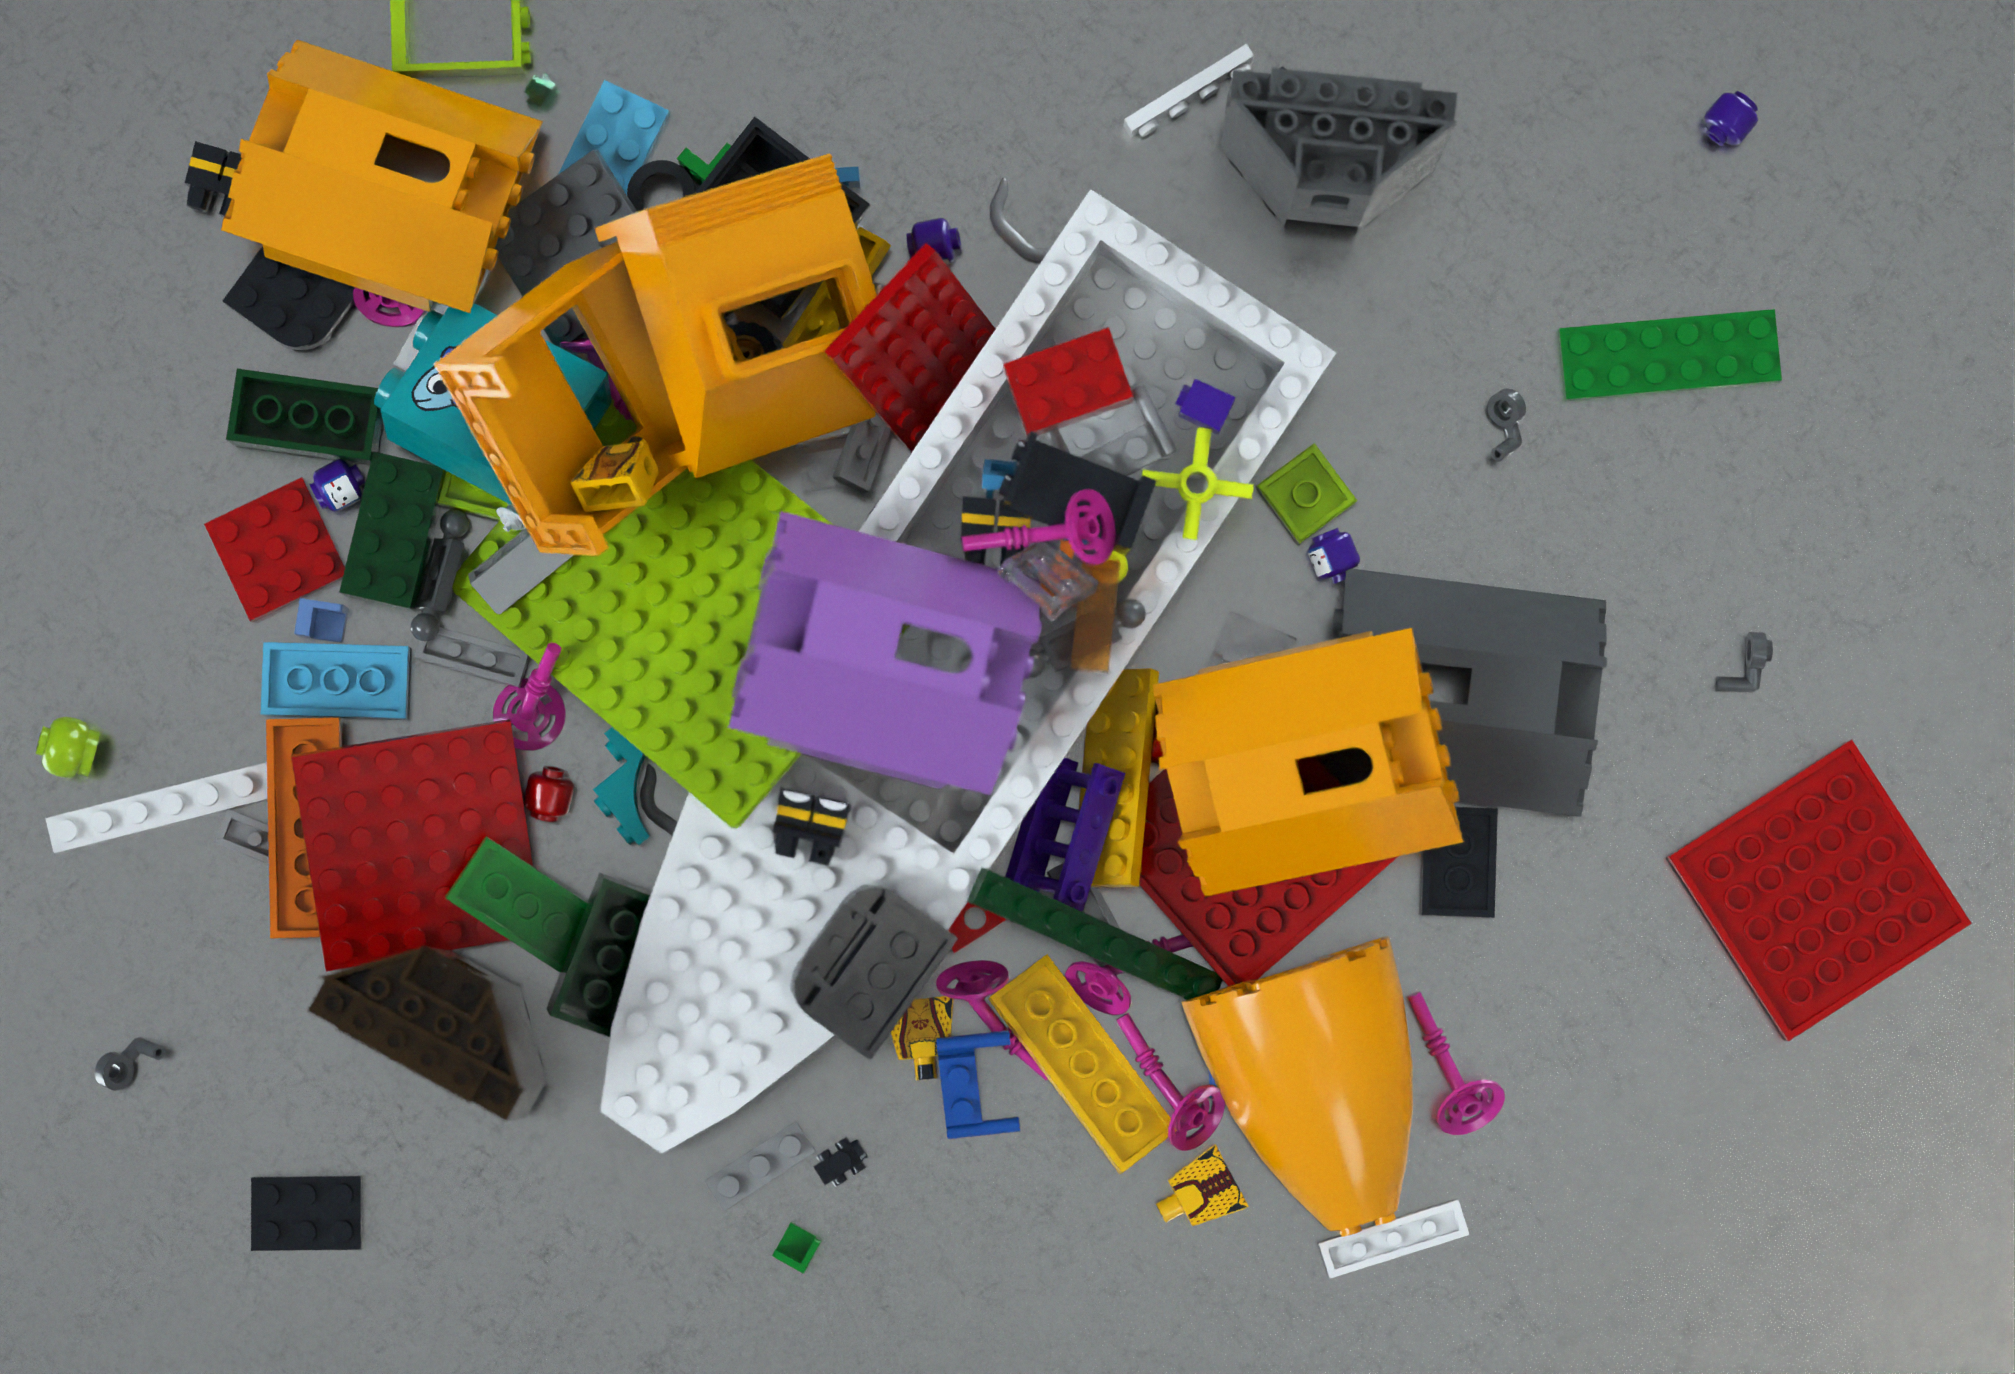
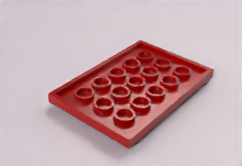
(912, 345)

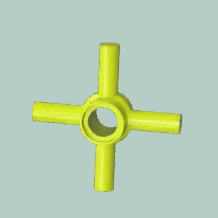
(1215, 486)

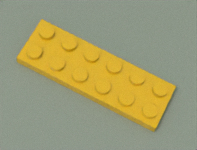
(1122, 739)
(1082, 1063)

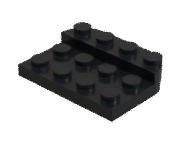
(289, 302)
(868, 966)

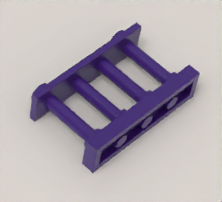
(1041, 824)

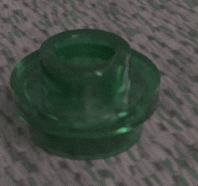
(538, 89)

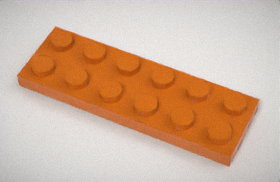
(289, 875)

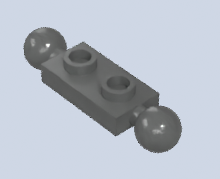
(439, 575)
(1059, 642)

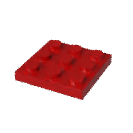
(276, 549)

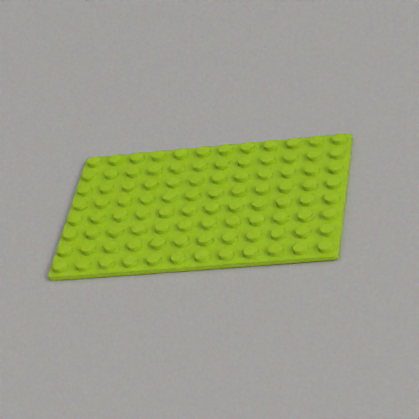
(663, 623)

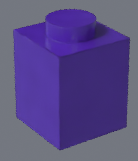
(1204, 405)

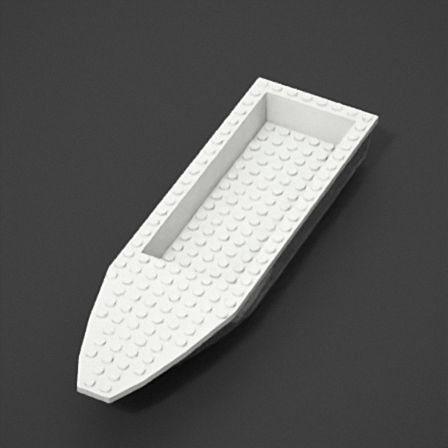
(728, 919)

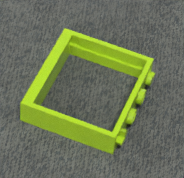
(401, 48)

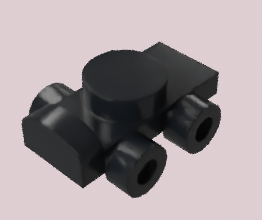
(835, 1165)

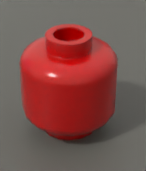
(548, 794)

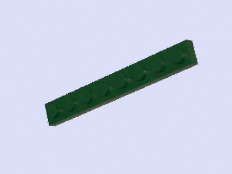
(1091, 936)

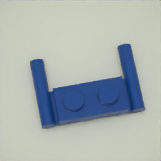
(961, 1086)

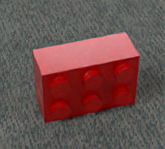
(1068, 382)

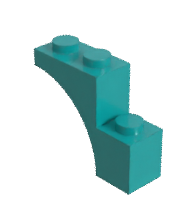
(619, 791)

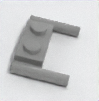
(1133, 449)

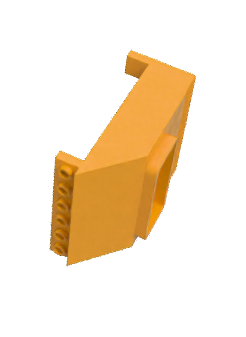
(729, 252)
(530, 416)

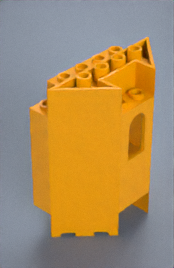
(327, 209)
(1235, 773)

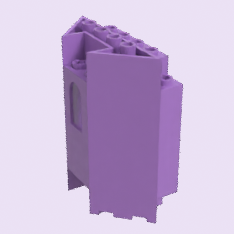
(826, 668)

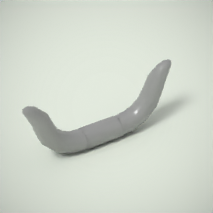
(1007, 232)
(647, 803)

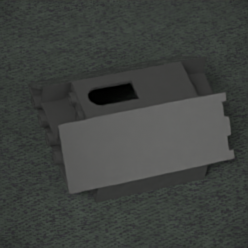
(1333, 142)
(1531, 689)

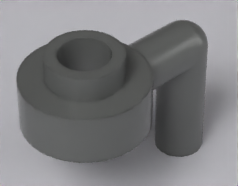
(1507, 418)
(1757, 653)
(122, 1063)

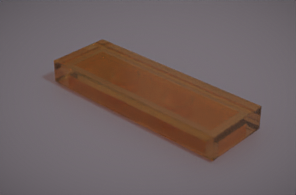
(1096, 620)

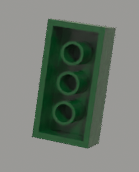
(304, 416)
(393, 532)
(599, 956)

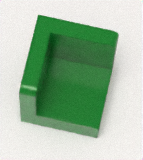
(797, 1247)

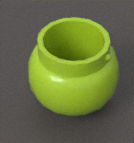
(67, 747)

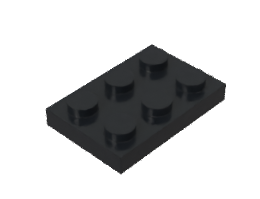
(1462, 876)
(307, 1213)

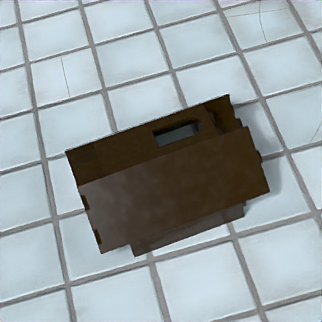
(441, 1023)

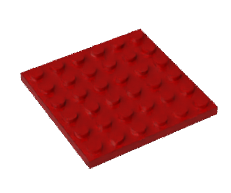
(395, 830)
(1819, 890)
(1249, 927)

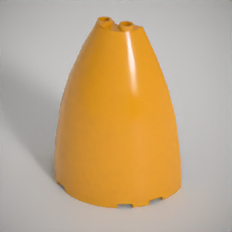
(1319, 1078)

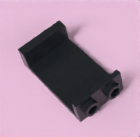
(1050, 477)

